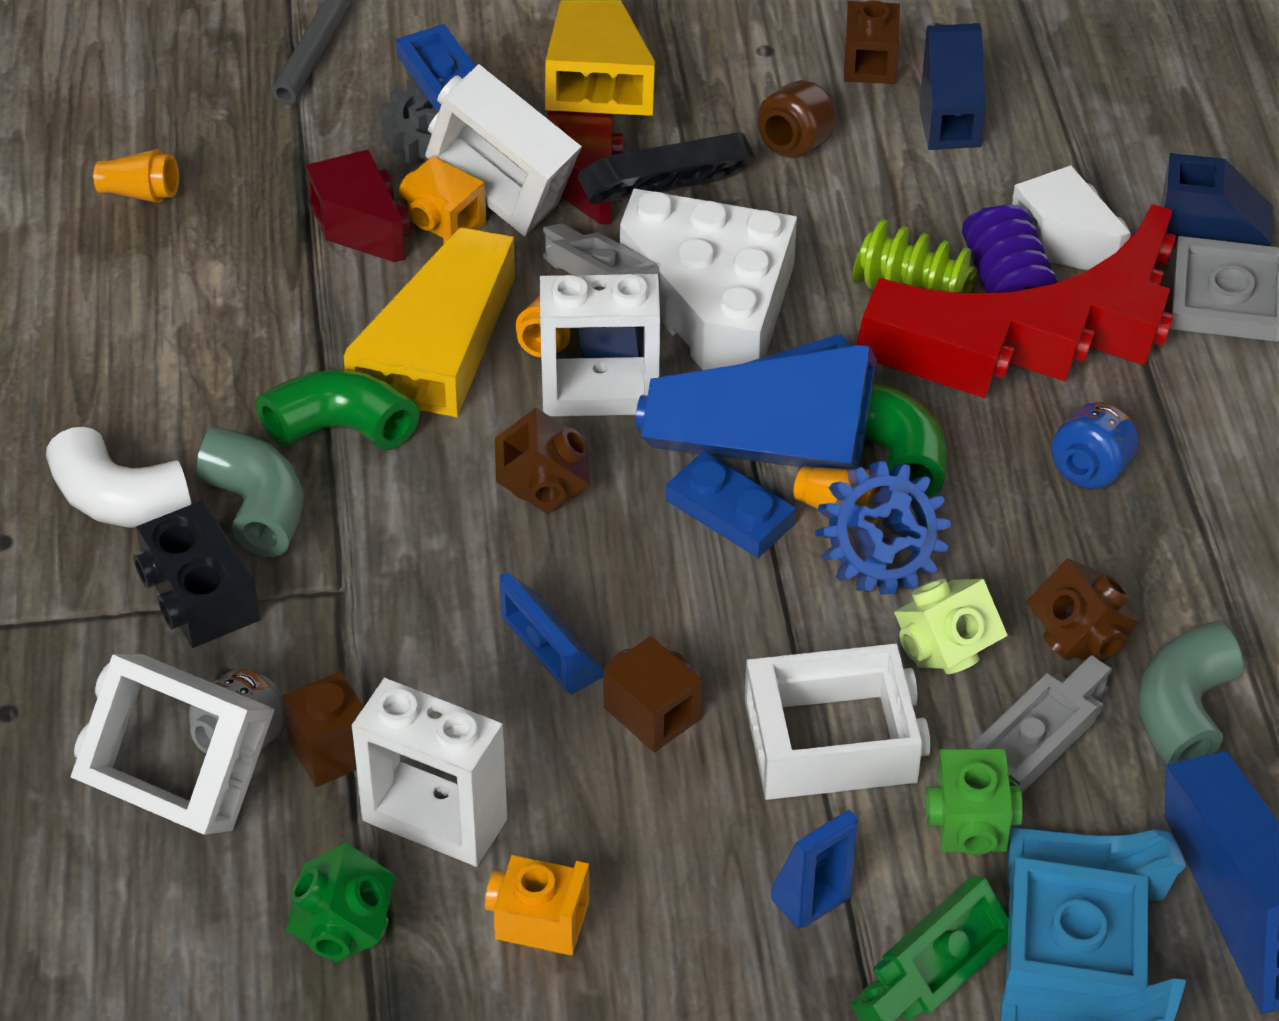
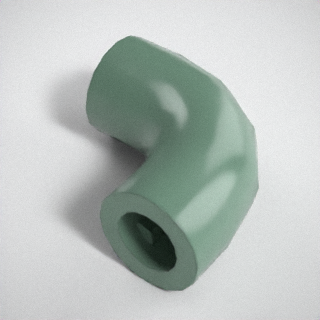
(262, 479)
(1174, 690)

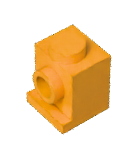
(443, 198)
(539, 903)

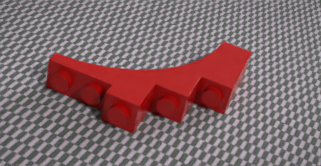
(976, 336)

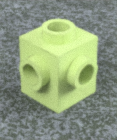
(949, 624)

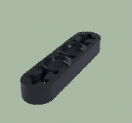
(666, 167)

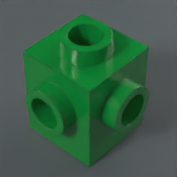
(340, 903)

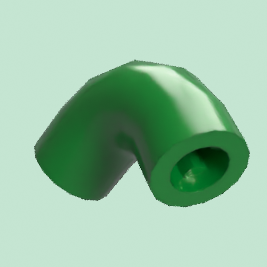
(337, 400)
(908, 434)

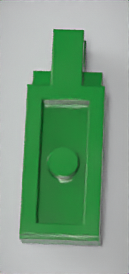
(936, 955)

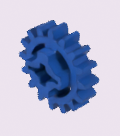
(893, 506)

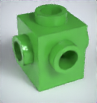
(973, 801)

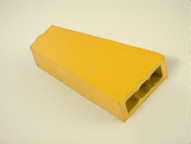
(598, 61)
(440, 322)

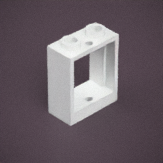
(515, 130)
(598, 384)
(828, 678)
(227, 761)
(415, 803)

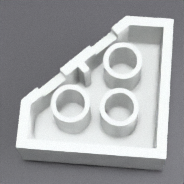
(717, 271)

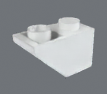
(1071, 219)

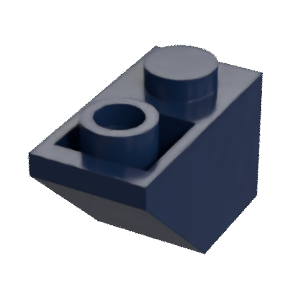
(953, 87)
(1214, 202)

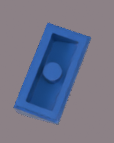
(547, 636)

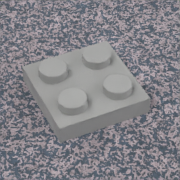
(1226, 289)

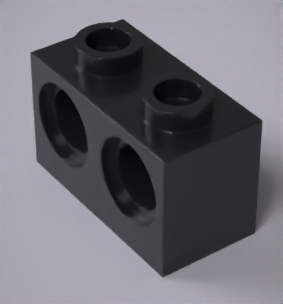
(196, 574)

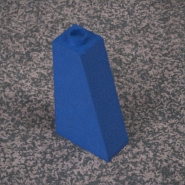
(766, 411)
(1234, 857)

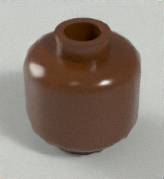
(796, 118)

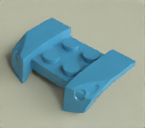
(1084, 926)

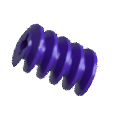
(1007, 249)

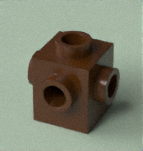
(542, 461)
(1083, 612)

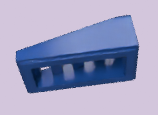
(818, 871)

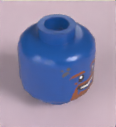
(1097, 441)

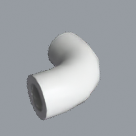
(111, 491)

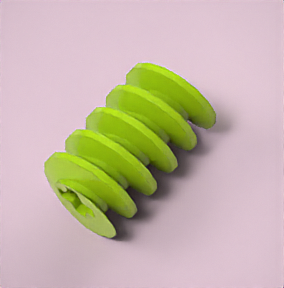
(911, 264)

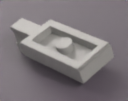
(592, 254)
(1047, 721)

